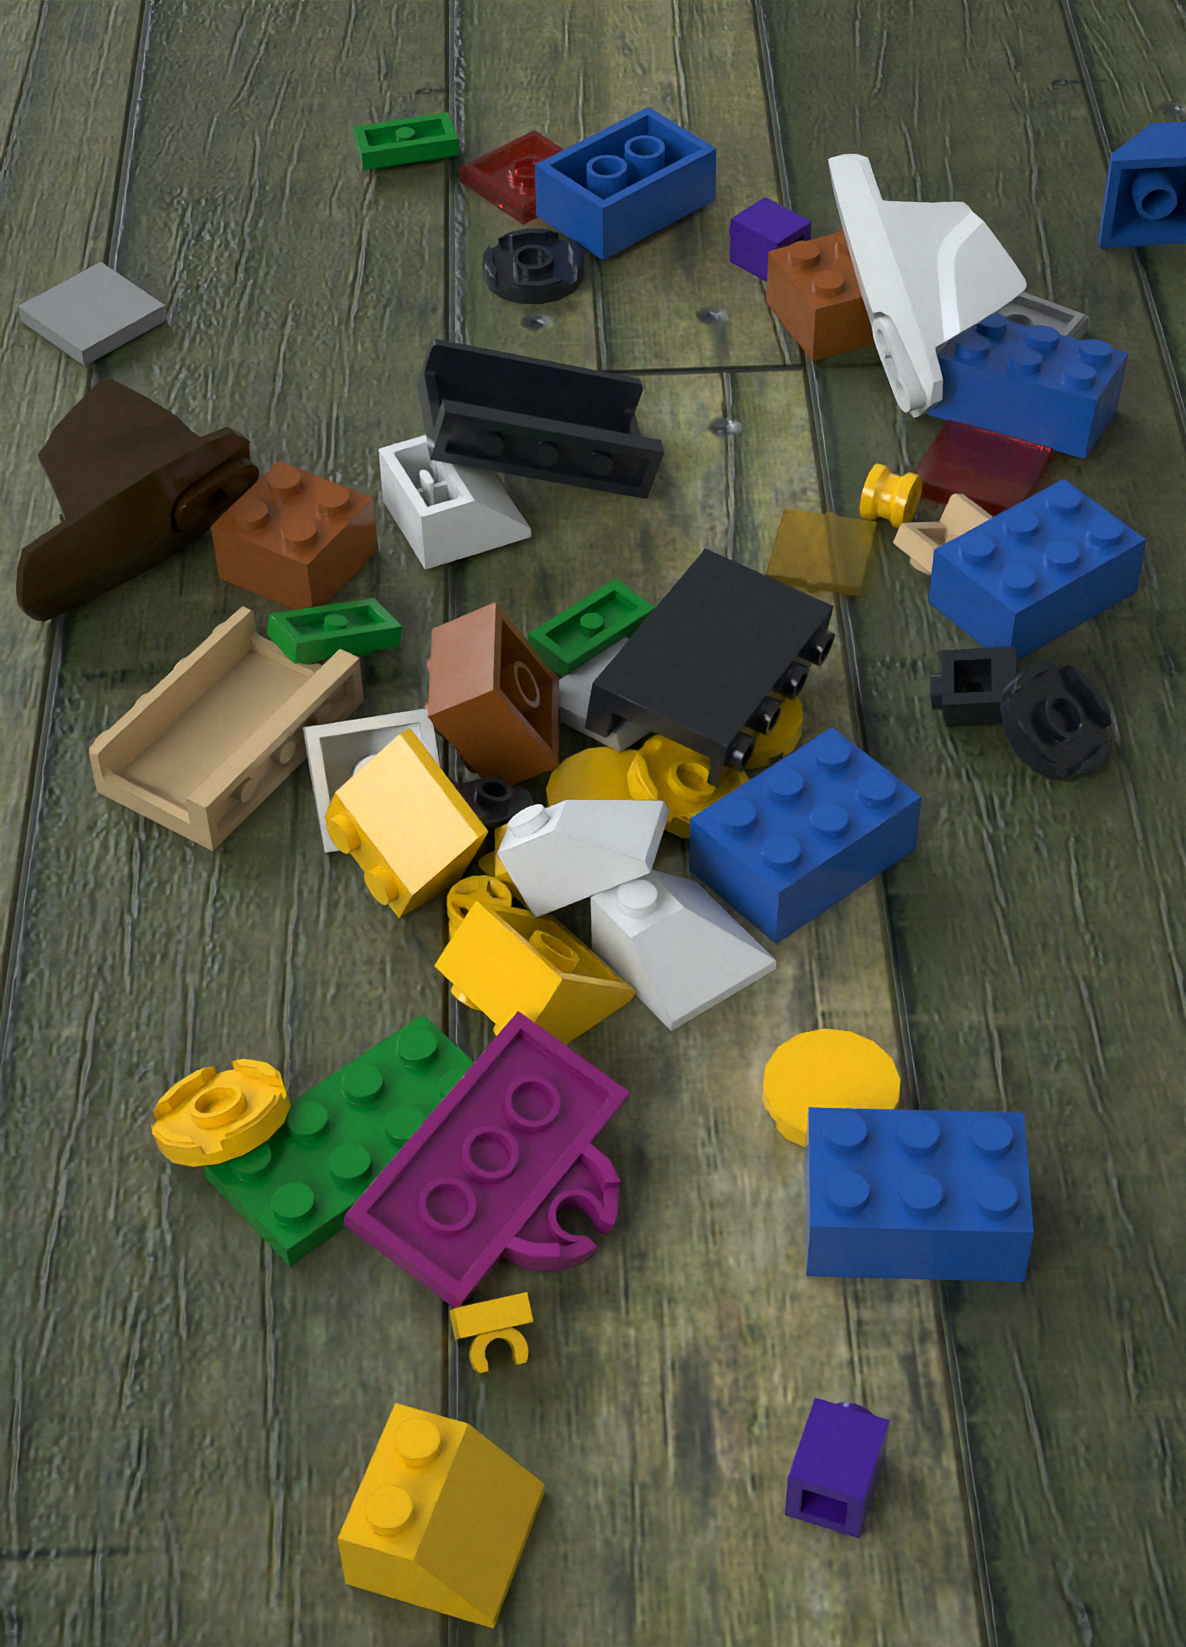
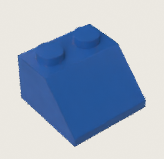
(1146, 189)

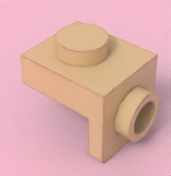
(921, 538)

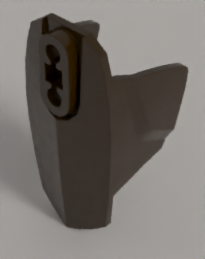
(128, 494)

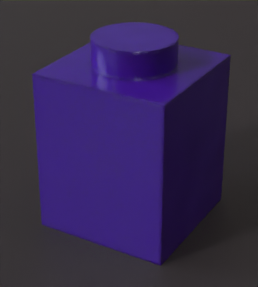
(763, 229)
(837, 1466)

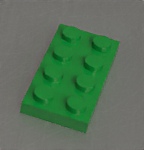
(340, 1139)

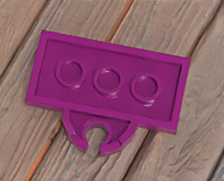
(498, 1168)

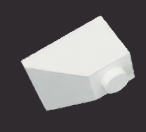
(344, 747)
(580, 848)
(674, 945)

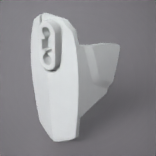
(921, 275)

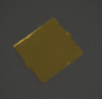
(821, 552)

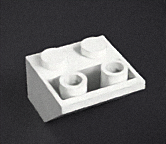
(446, 506)

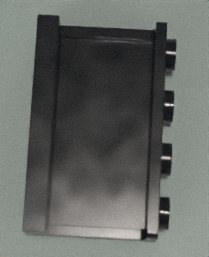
(535, 419)
(714, 662)

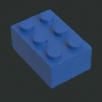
(625, 182)
(1031, 383)
(1036, 570)
(804, 834)
(917, 1194)

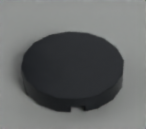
(533, 266)
(1056, 721)

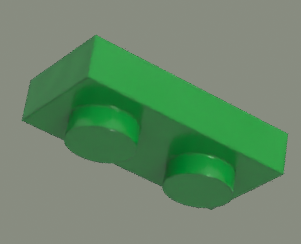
(406, 141)
(590, 627)
(321, 631)

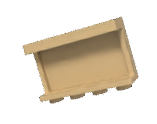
(221, 731)

